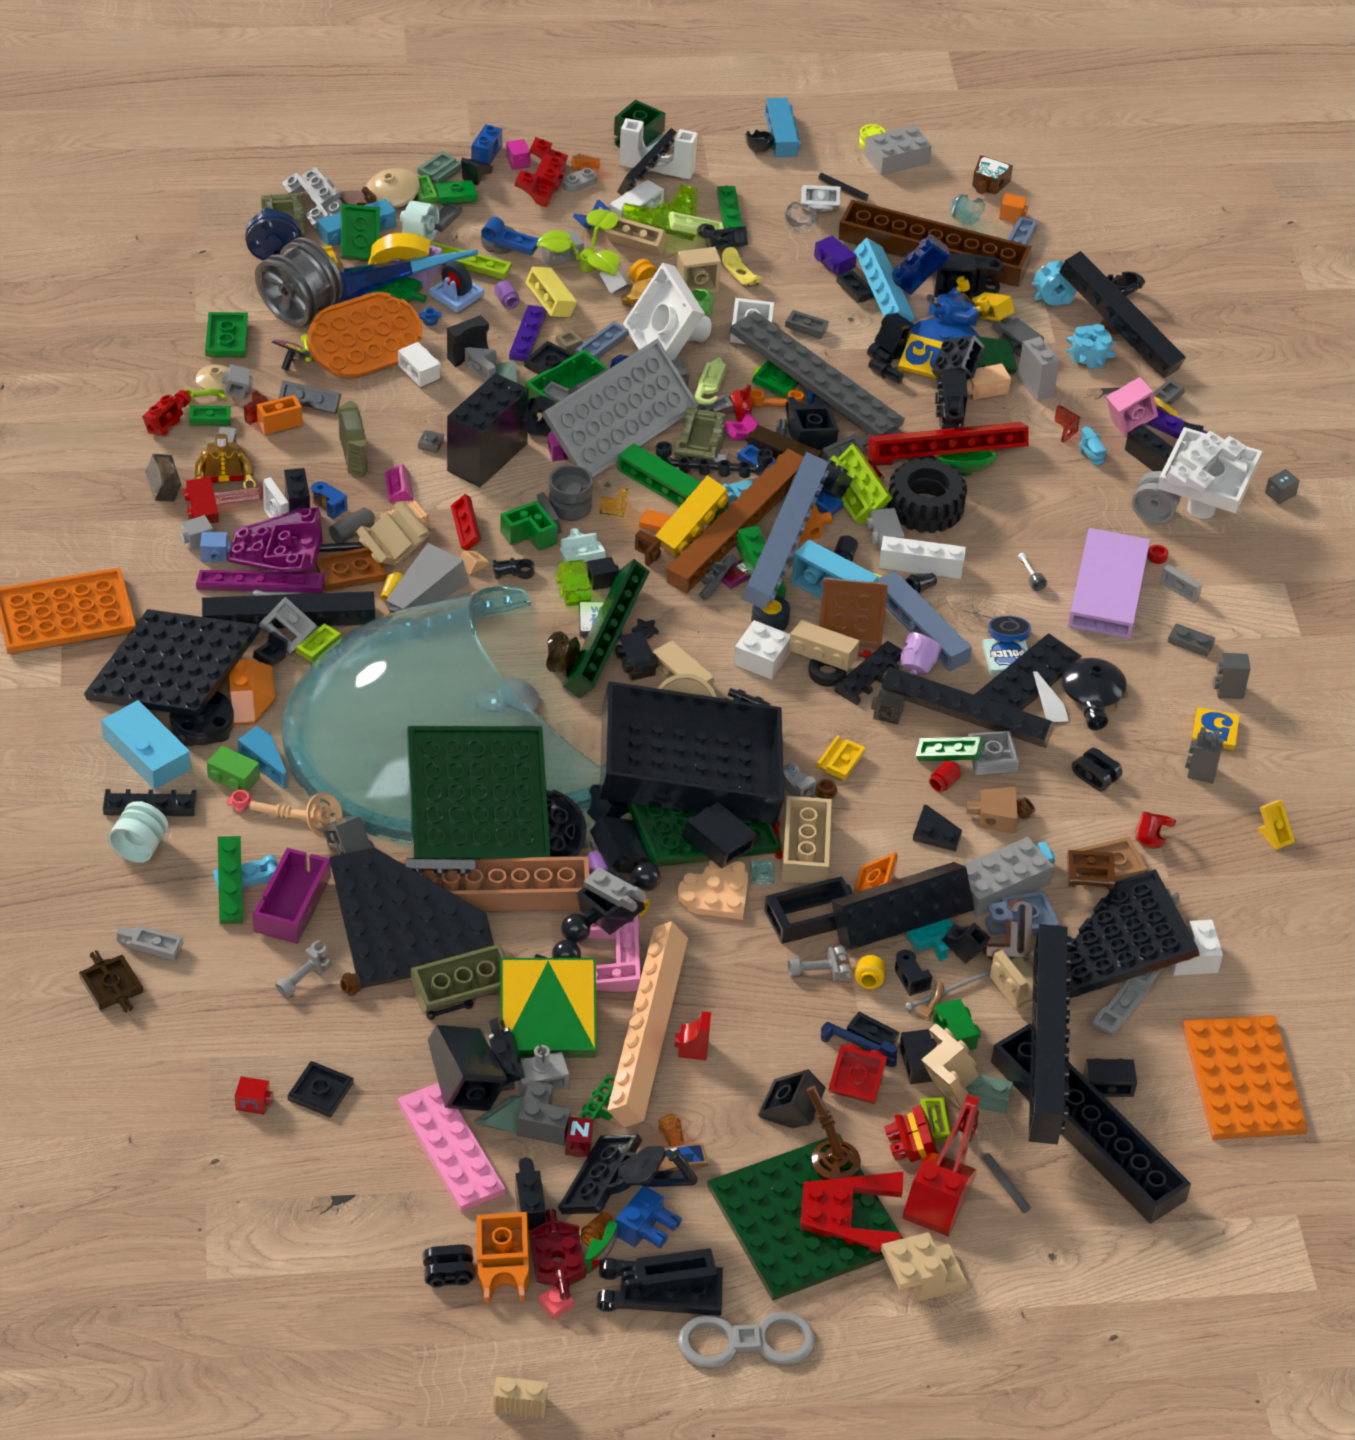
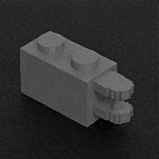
(1016, 332)
(1205, 756)

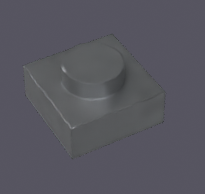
(431, 441)

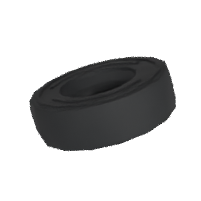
(822, 678)

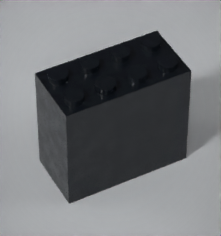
(487, 430)

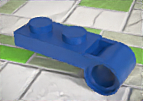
(495, 232)

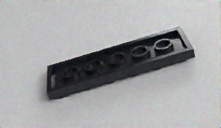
(1017, 683)

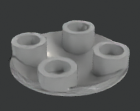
(525, 691)

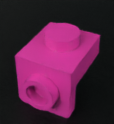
(740, 430)

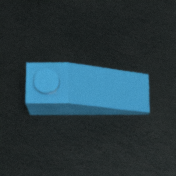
(261, 747)

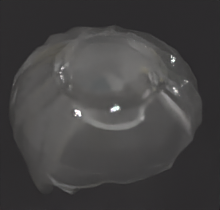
(800, 217)

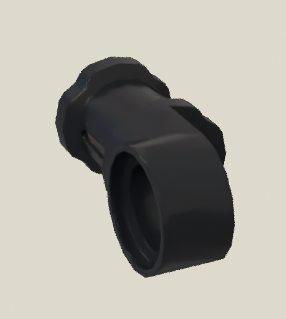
(513, 567)

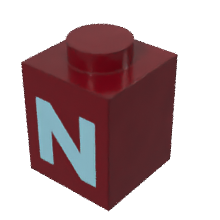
(579, 1137)

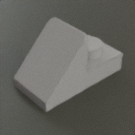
(481, 361)

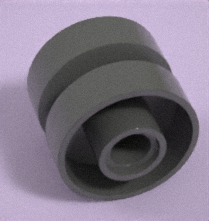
(571, 492)

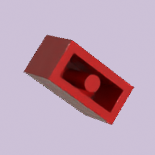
(201, 499)

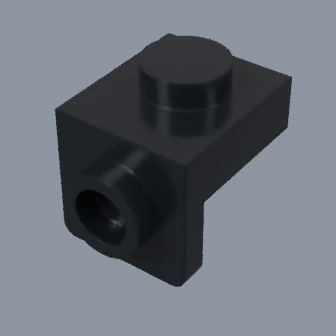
(272, 651)

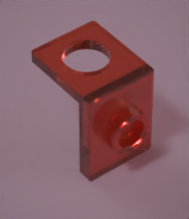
(1068, 420)

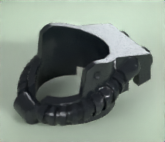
(1127, 282)

